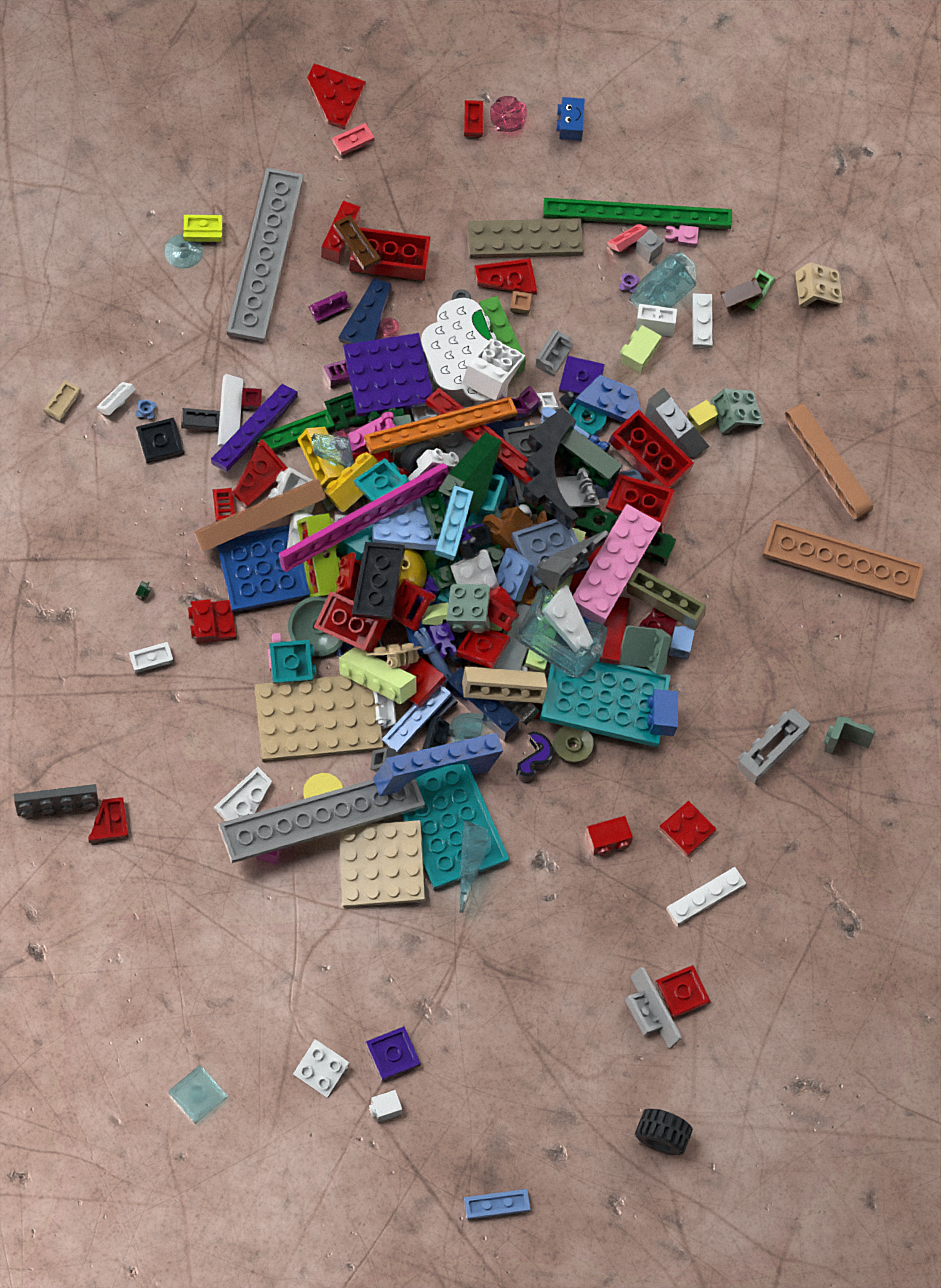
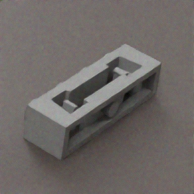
(792, 723)

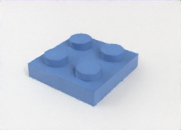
(514, 573)

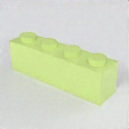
(377, 675)

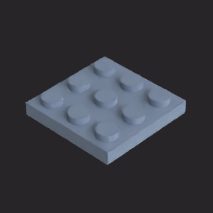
(544, 541)

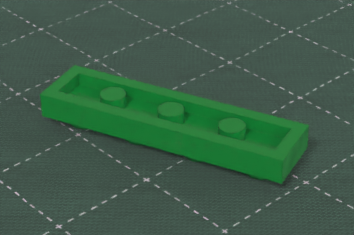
(289, 433)

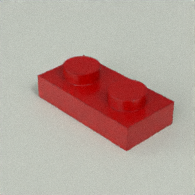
(473, 118)

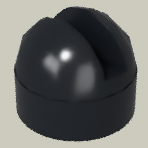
(567, 399)

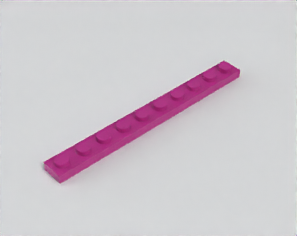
(363, 517)

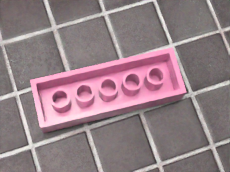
(615, 564)

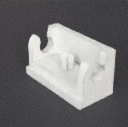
(656, 318)

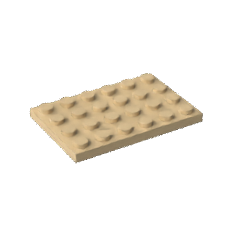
(316, 718)

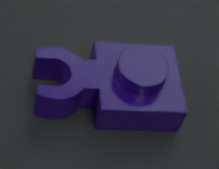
(443, 638)

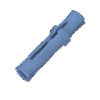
(433, 653)

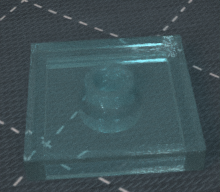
(197, 1094)

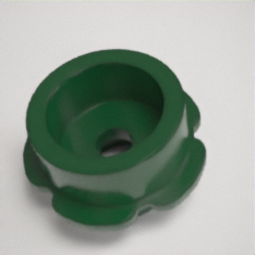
(143, 590)

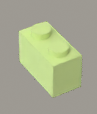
(640, 349)

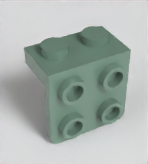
(469, 608)
(645, 648)
(850, 731)

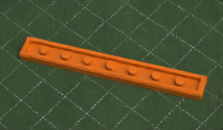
(440, 425)

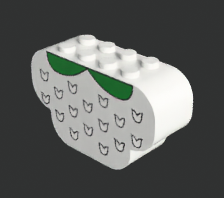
(452, 345)

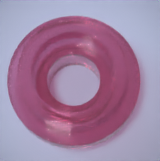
(386, 330)

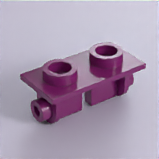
(329, 306)

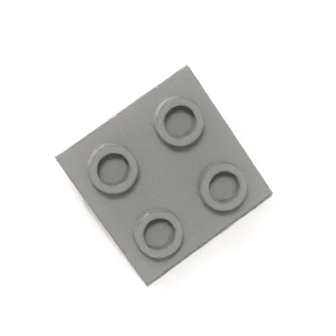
(578, 489)

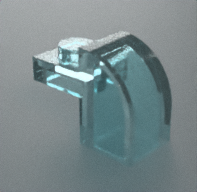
(465, 727)

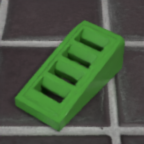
(766, 288)

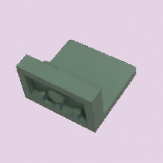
(736, 408)

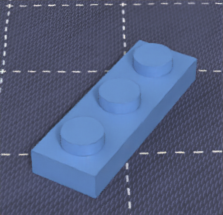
(496, 1204)

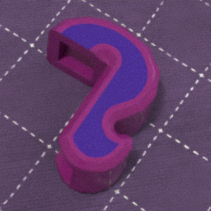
(525, 404)

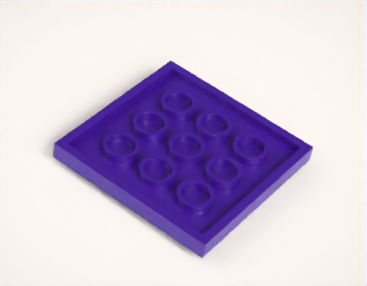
(387, 374)

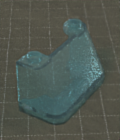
(545, 641)

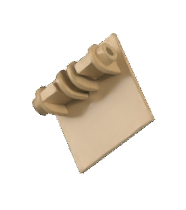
(398, 655)

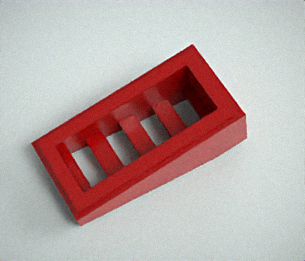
(231, 503)

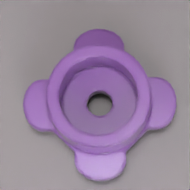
(628, 278)

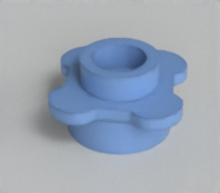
(142, 404)

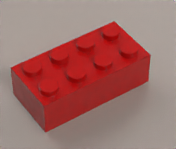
(399, 253)
(650, 451)

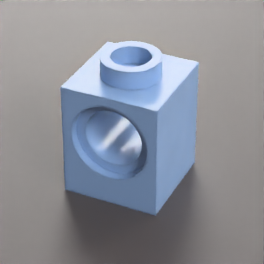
(681, 642)

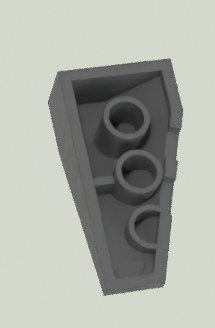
(564, 563)

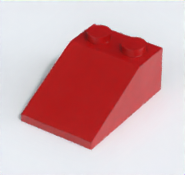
(644, 496)
(338, 622)

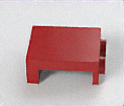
(348, 576)

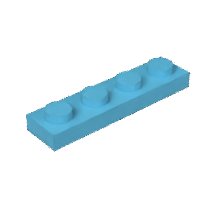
(453, 522)

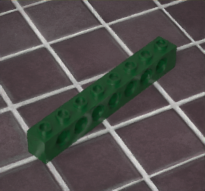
(658, 554)

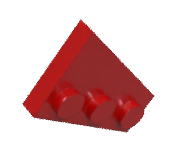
(258, 474)

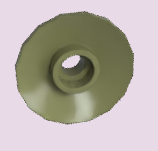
(569, 735)

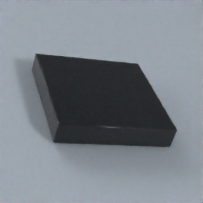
(159, 440)

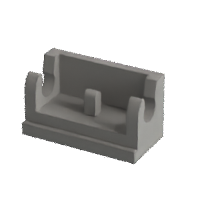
(553, 353)

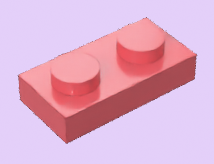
(353, 139)
(622, 241)

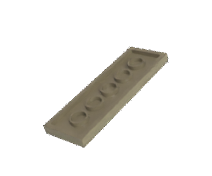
(525, 238)

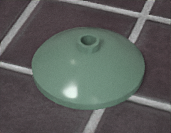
(302, 624)

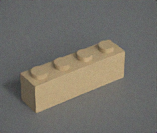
(504, 684)

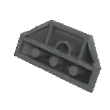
(674, 424)

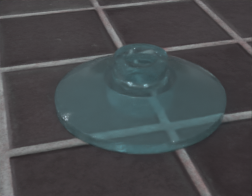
(182, 257)

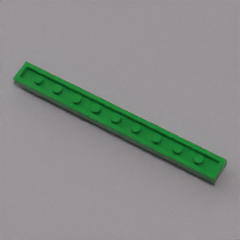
(637, 213)

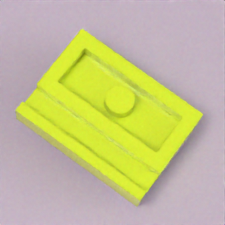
(202, 228)

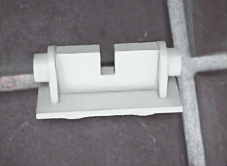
(384, 711)

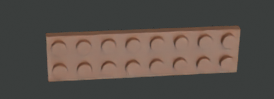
(843, 560)

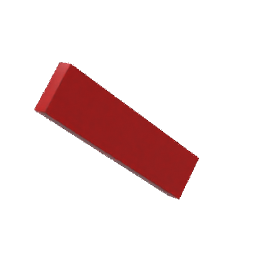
(616, 627)

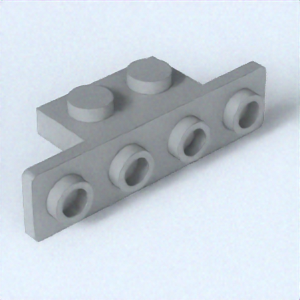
(649, 1009)

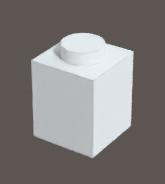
(385, 1106)

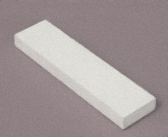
(230, 408)

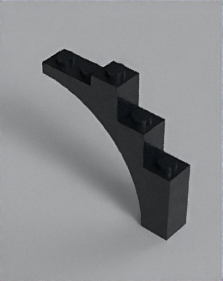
(540, 466)

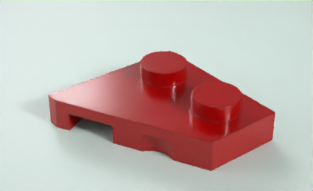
(110, 821)

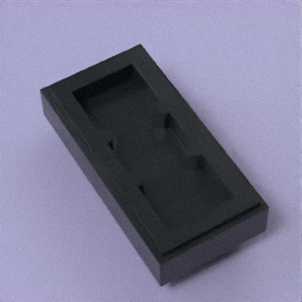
(200, 419)

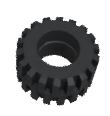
(663, 1131)

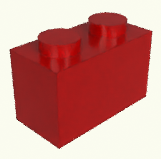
(609, 835)

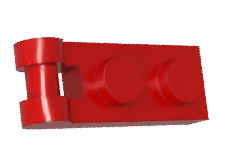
(495, 611)

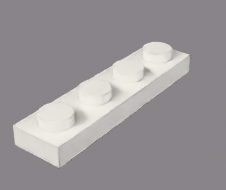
(706, 896)

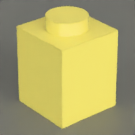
(702, 415)

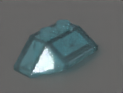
(666, 282)

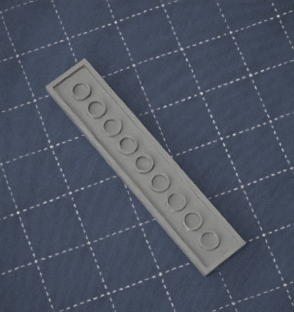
(265, 255)
(315, 818)

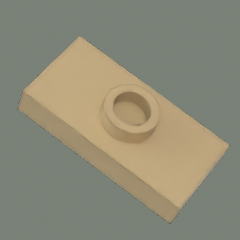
(62, 400)

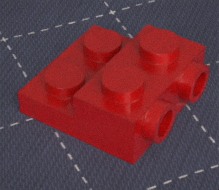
(211, 621)

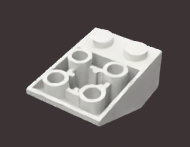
(492, 369)

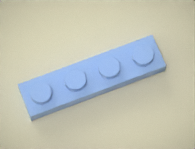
(415, 719)

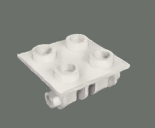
(321, 1068)

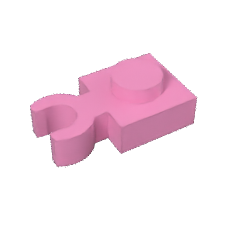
(685, 235)

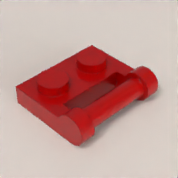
(406, 599)

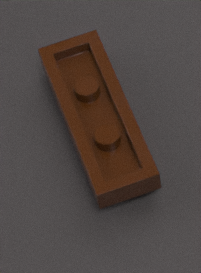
(356, 242)

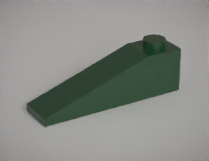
(474, 472)

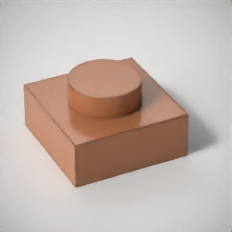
(521, 302)

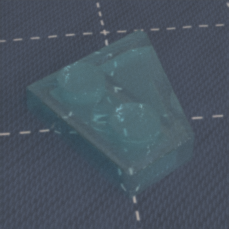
(333, 448)

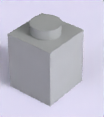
(649, 246)

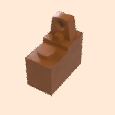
(502, 528)

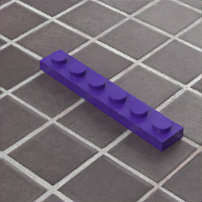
(254, 427)

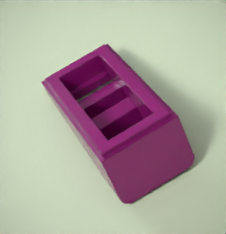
(335, 367)

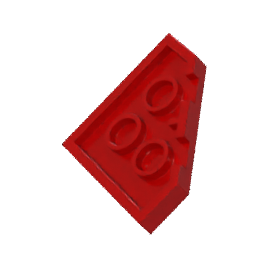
(335, 93)

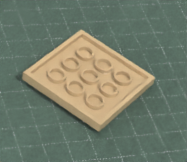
(382, 864)

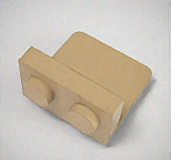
(818, 283)

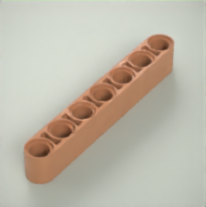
(828, 461)
(260, 514)

